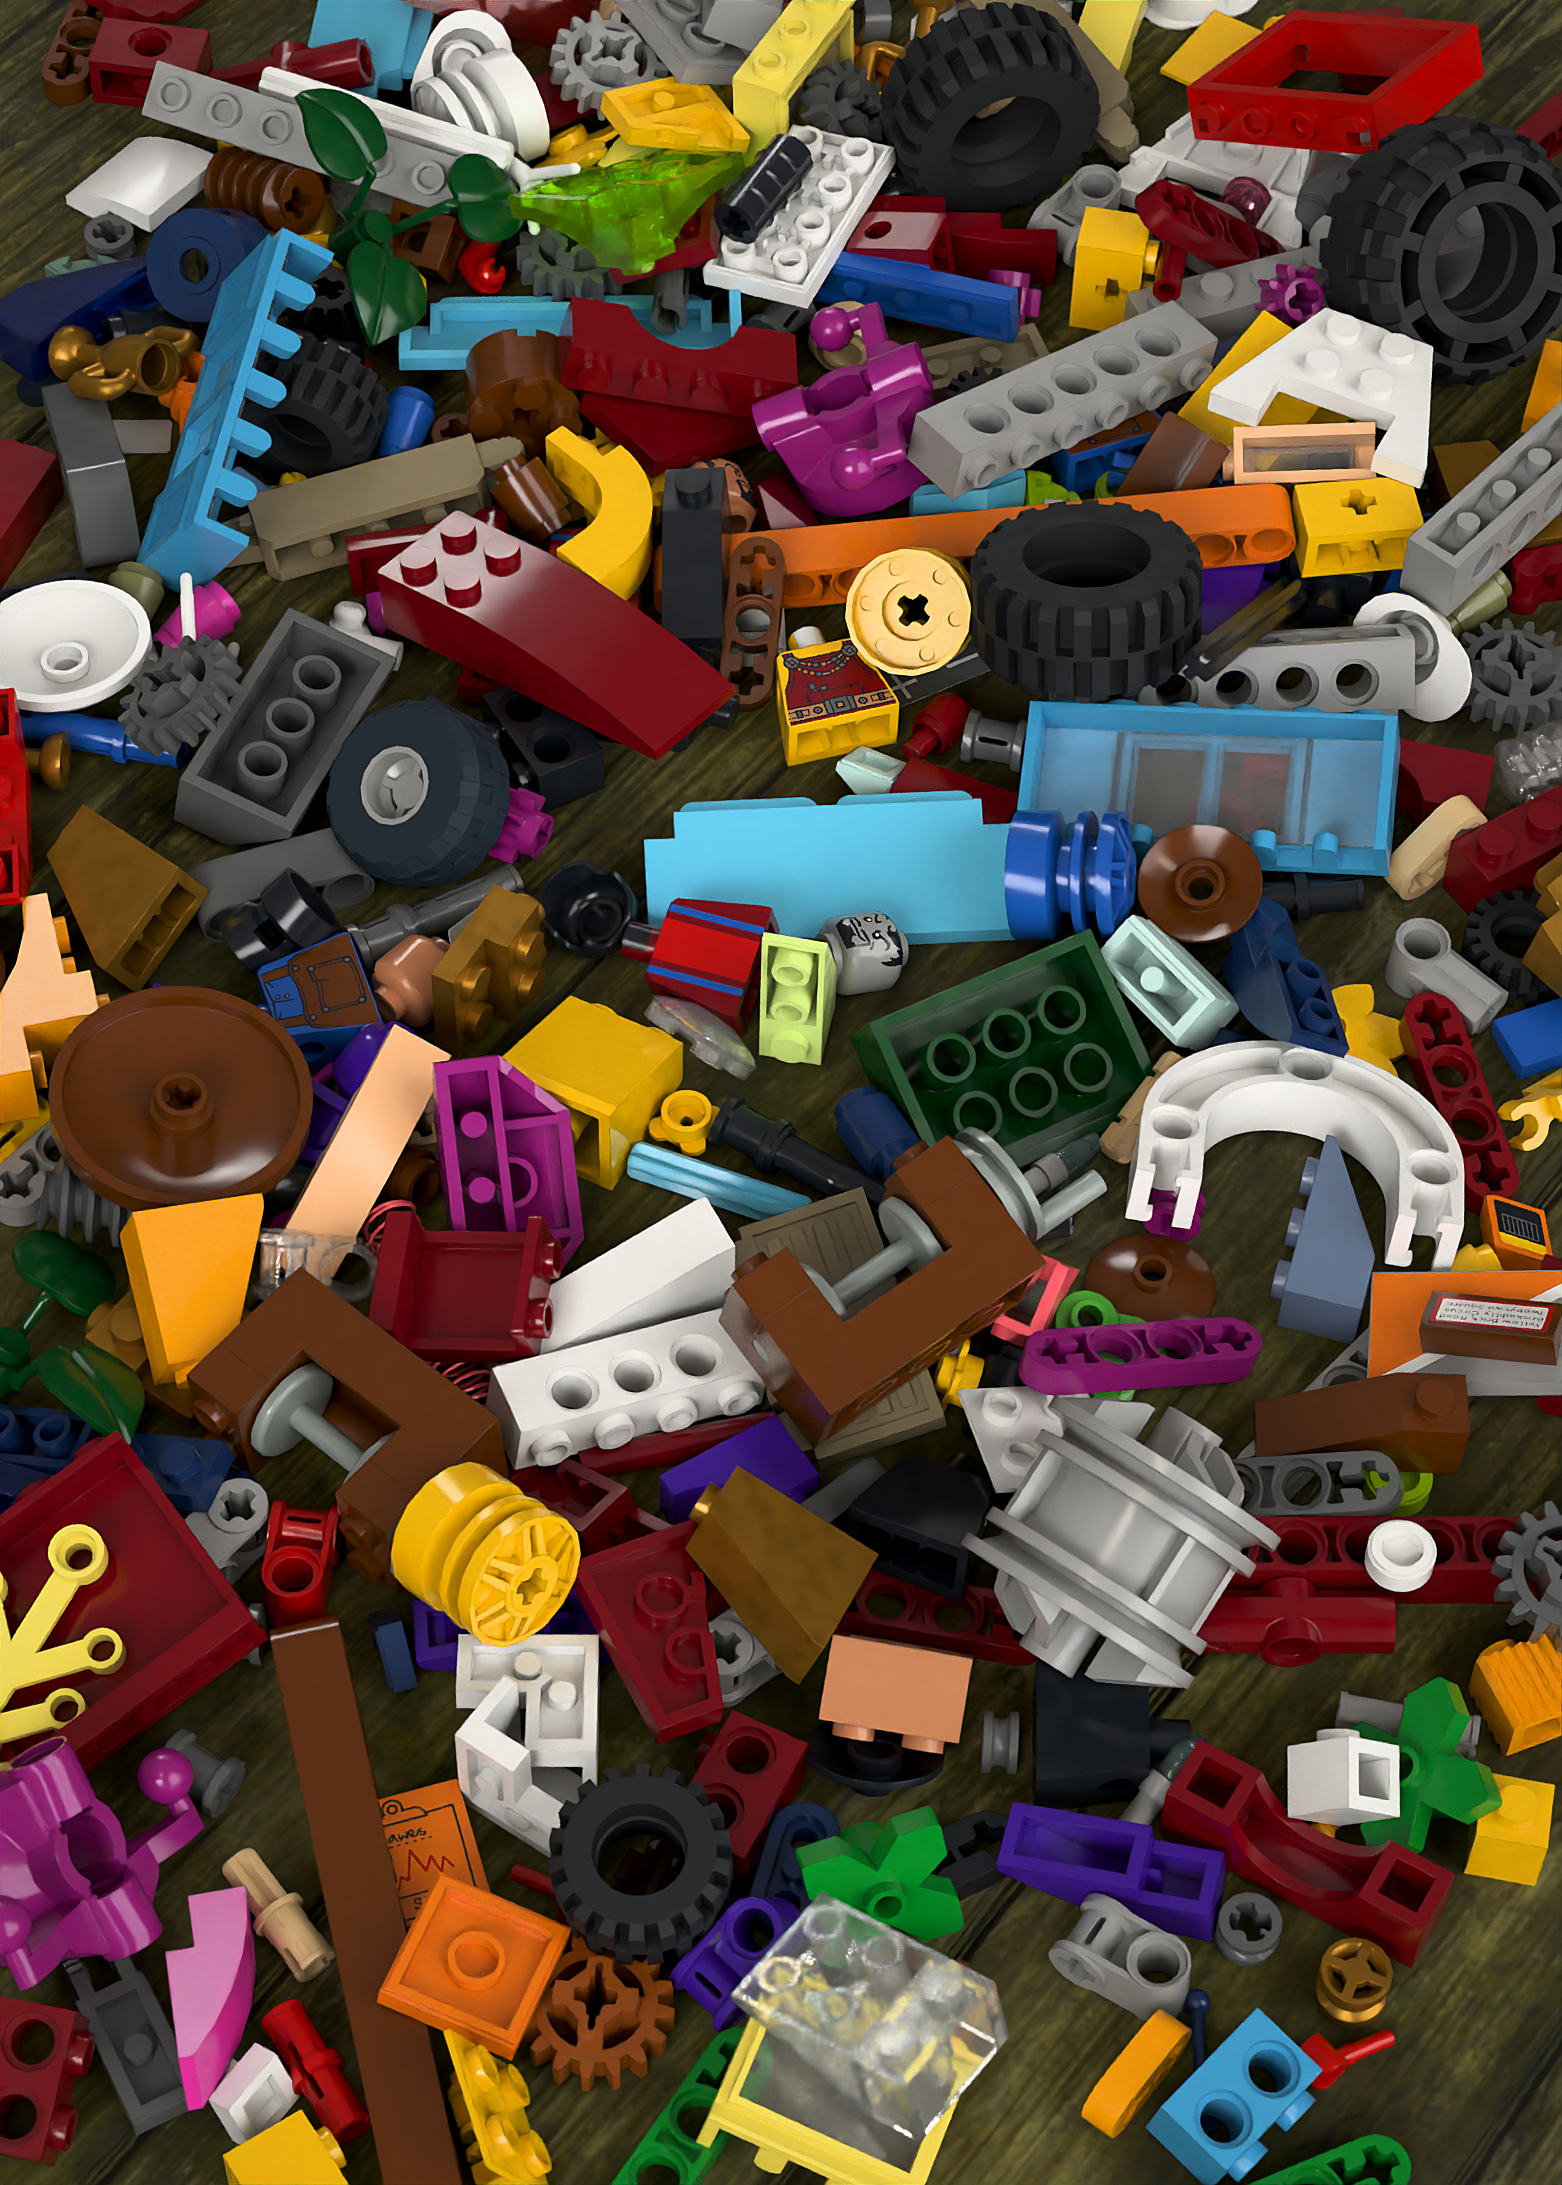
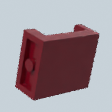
(466, 1290)

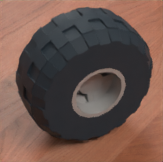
(418, 794)

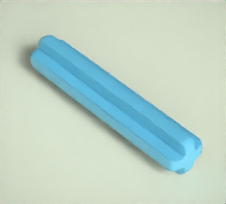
(718, 1185)

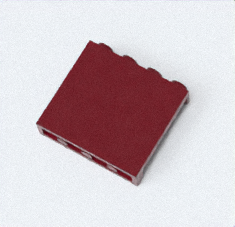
(156, 1593)

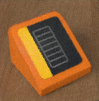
(1514, 1233)

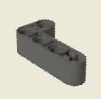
(93, 477)

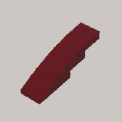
(981, 242)
(598, 1511)

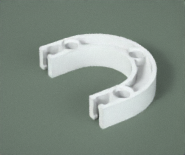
(1315, 1095)

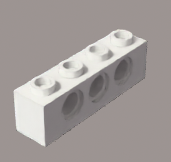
(594, 1382)

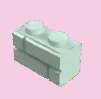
(1168, 984)

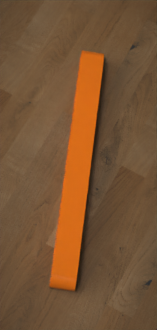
(822, 562)

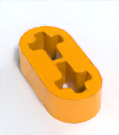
(1136, 2073)

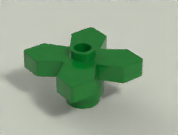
(1431, 1773)
(887, 1873)

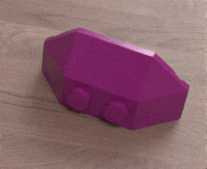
(504, 1151)

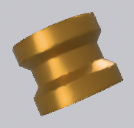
(1358, 1965)

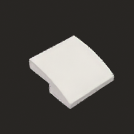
(144, 182)

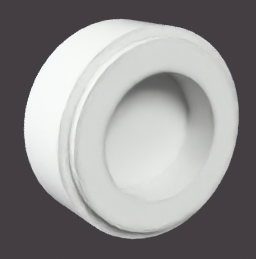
(1400, 1555)

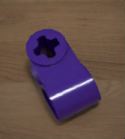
(728, 1956)

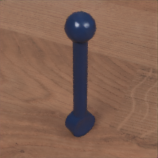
(1196, 2006)

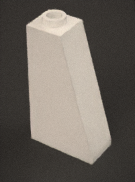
(646, 1281)

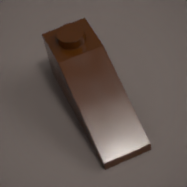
(1404, 1415)

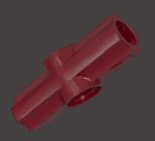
(339, 64)
(1297, 1623)

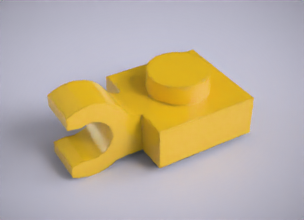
(1539, 1107)

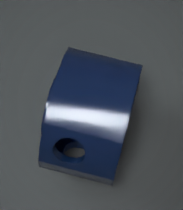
(225, 240)

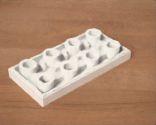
(813, 228)

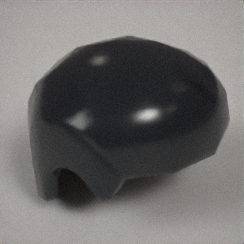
(587, 909)

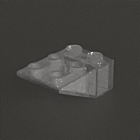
(876, 2014)

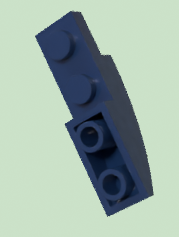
(1279, 987)
(184, 1467)

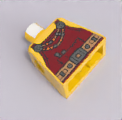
(831, 699)

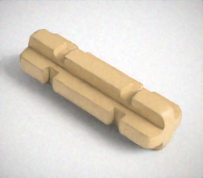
(1120, 1137)

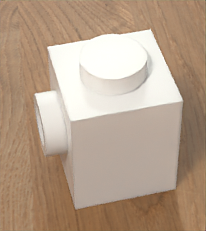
(1343, 1779)

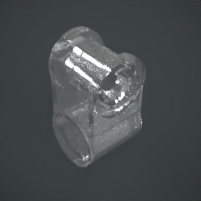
(315, 1255)

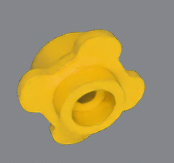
(681, 1108)
(957, 1373)

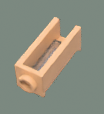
(1300, 454)

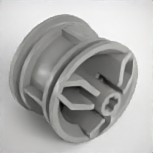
(1120, 1541)

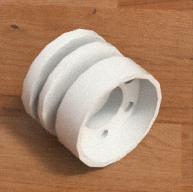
(491, 98)

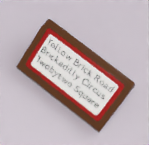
(1491, 1328)

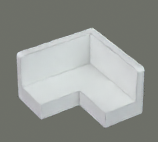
(556, 1686)
(498, 1772)

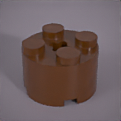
(517, 390)

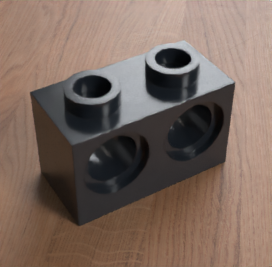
(544, 748)

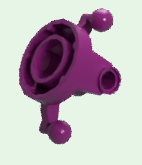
(855, 424)
(65, 1865)

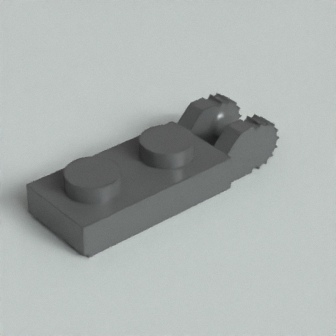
(131, 2042)

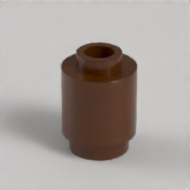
(531, 497)

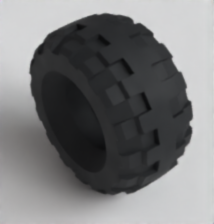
(1391, 230)

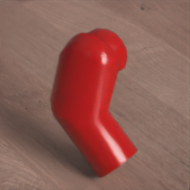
(478, 267)

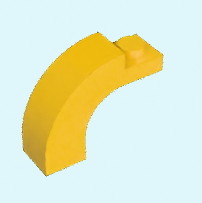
(616, 491)

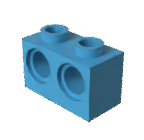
(1225, 2091)

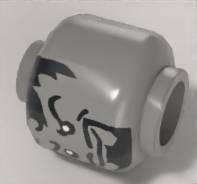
(865, 951)

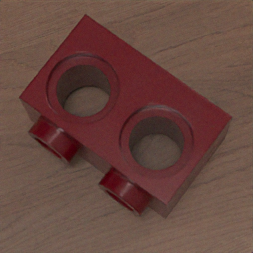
(749, 1799)
(45, 2083)

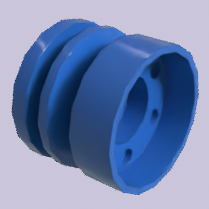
(1059, 875)

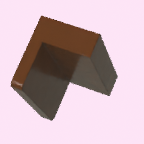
(1174, 459)

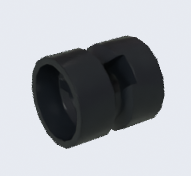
(293, 909)

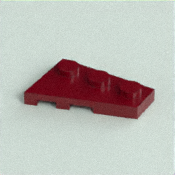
(655, 1627)

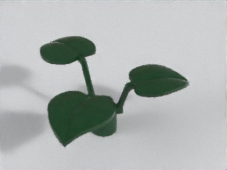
(386, 289)
(89, 1379)

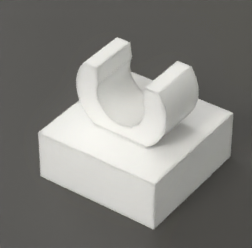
(253, 2094)

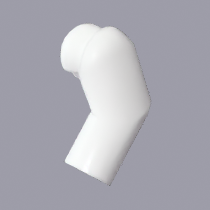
(350, 620)

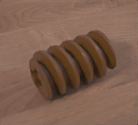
(264, 188)

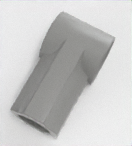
(1426, 963)

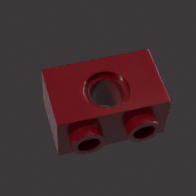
(128, 53)

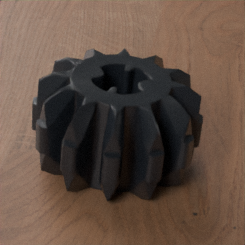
(331, 311)

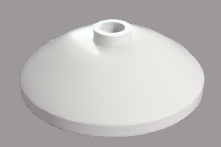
(71, 644)

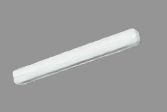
(398, 121)

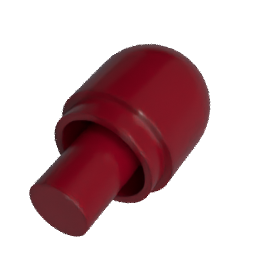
(937, 726)

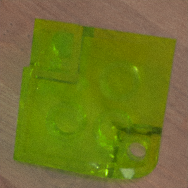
(631, 207)

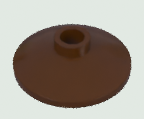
(1197, 857)
(1185, 1285)

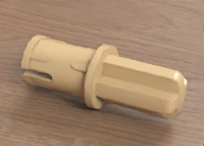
(279, 1916)

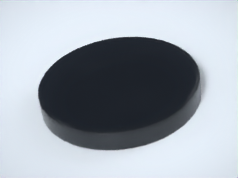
(31, 393)

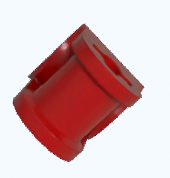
(303, 1554)

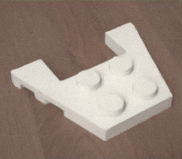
(1213, 164)
(1349, 371)

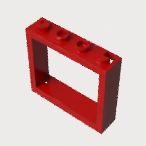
(1424, 58)

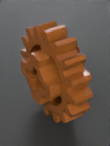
(623, 2017)

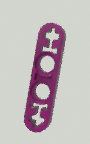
(1068, 1362)

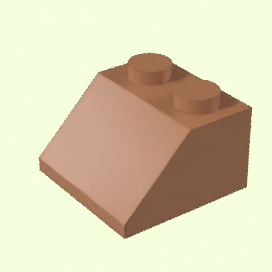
(895, 1690)

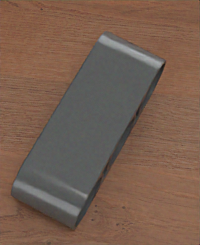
(242, 875)

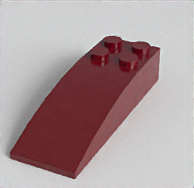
(548, 634)

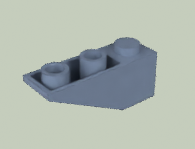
(1332, 1255)

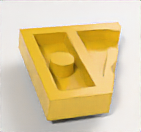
(673, 117)

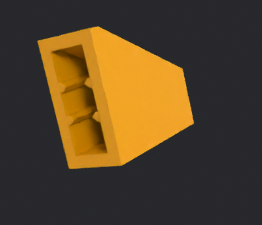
(190, 1277)

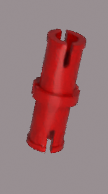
(316, 2071)

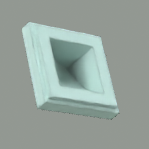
(869, 771)

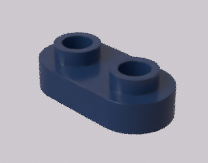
(778, 1868)

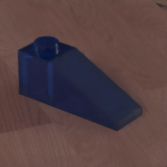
(76, 298)

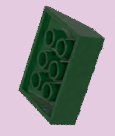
(1016, 1052)

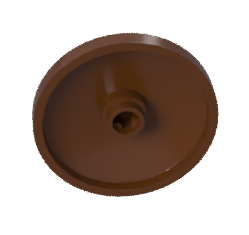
(180, 1099)

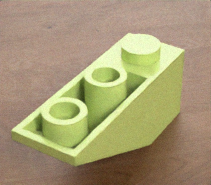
(796, 998)

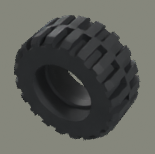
(974, 64)
(1086, 599)

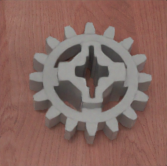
(608, 60)

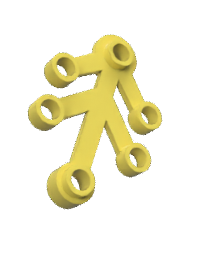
(20, 1657)

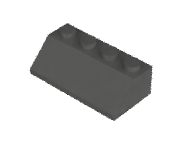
(282, 733)

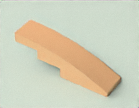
(367, 1140)

